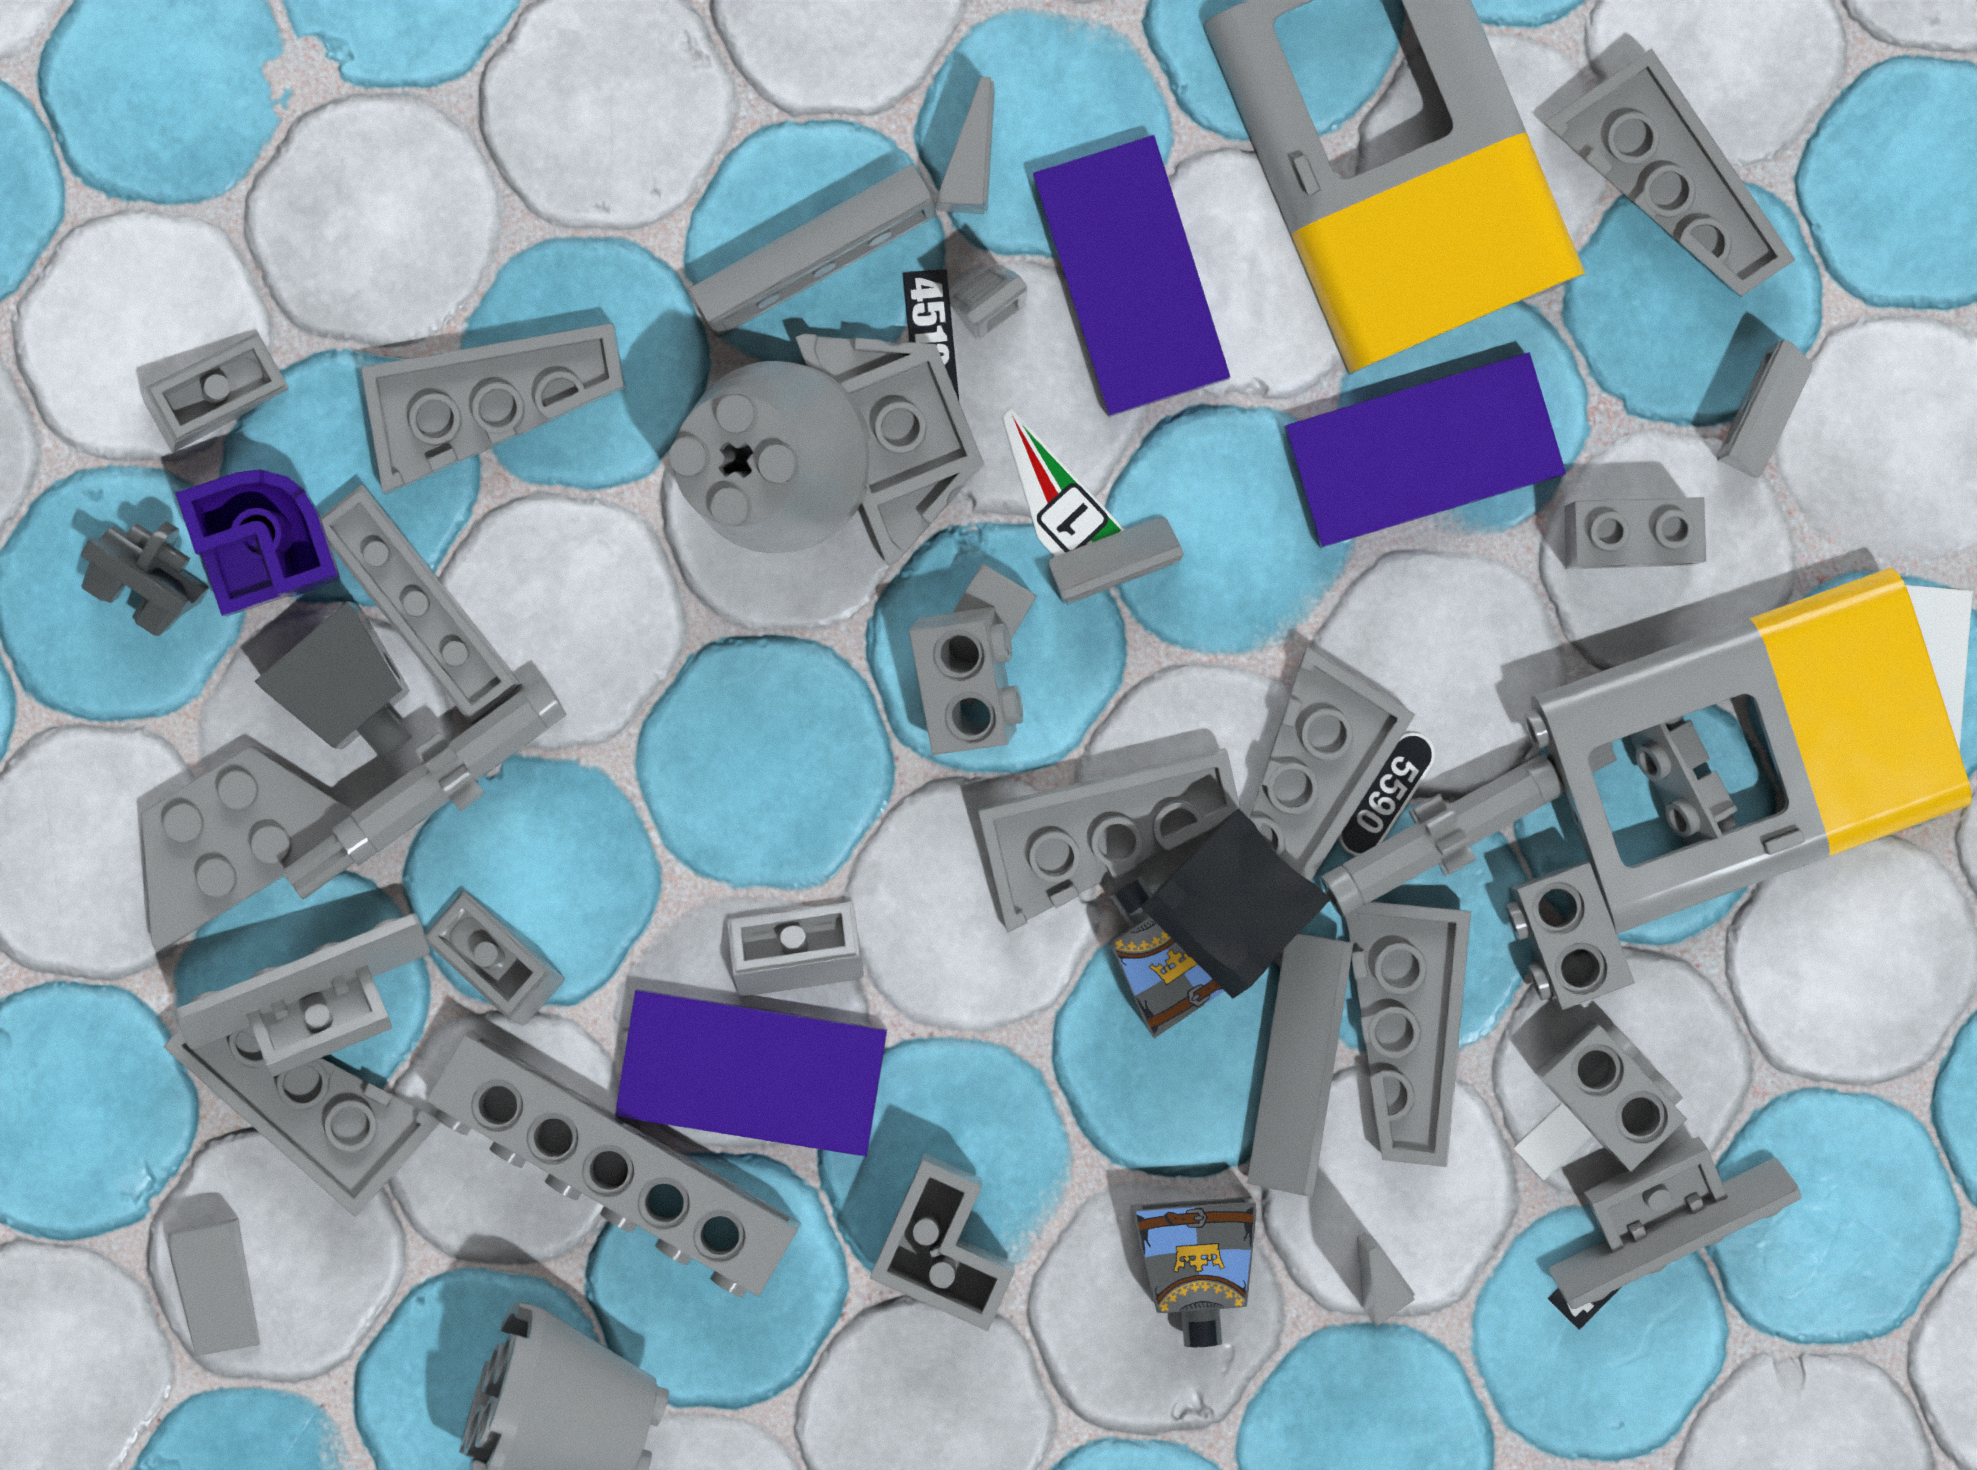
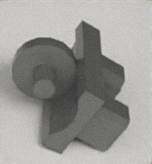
(147, 566)

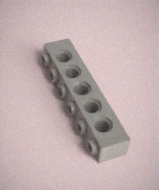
(462, 1107)

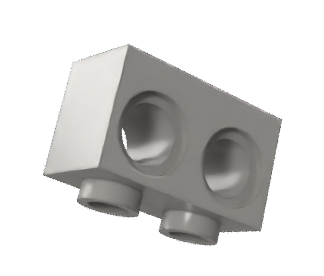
(1635, 533)
(948, 680)
(1584, 928)
(1601, 1104)

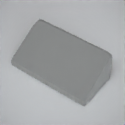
(1765, 409)
(1115, 560)
(795, 949)
(1381, 1283)

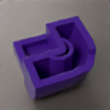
(257, 538)

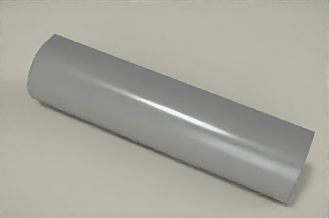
(814, 251)

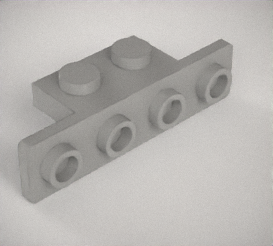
(311, 1002)
(1665, 1214)

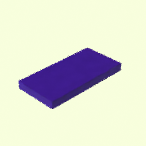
(1131, 276)
(1425, 450)
(751, 1072)

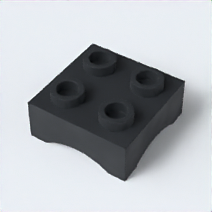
(1234, 904)

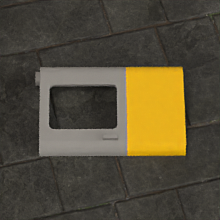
(1423, 234)
(1844, 717)

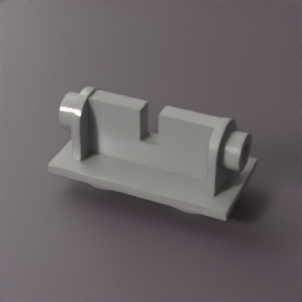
(1692, 806)

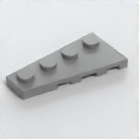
(1667, 163)
(472, 399)
(1323, 760)
(1080, 834)
(1411, 1004)
(317, 1115)

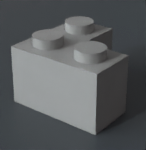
(929, 1258)

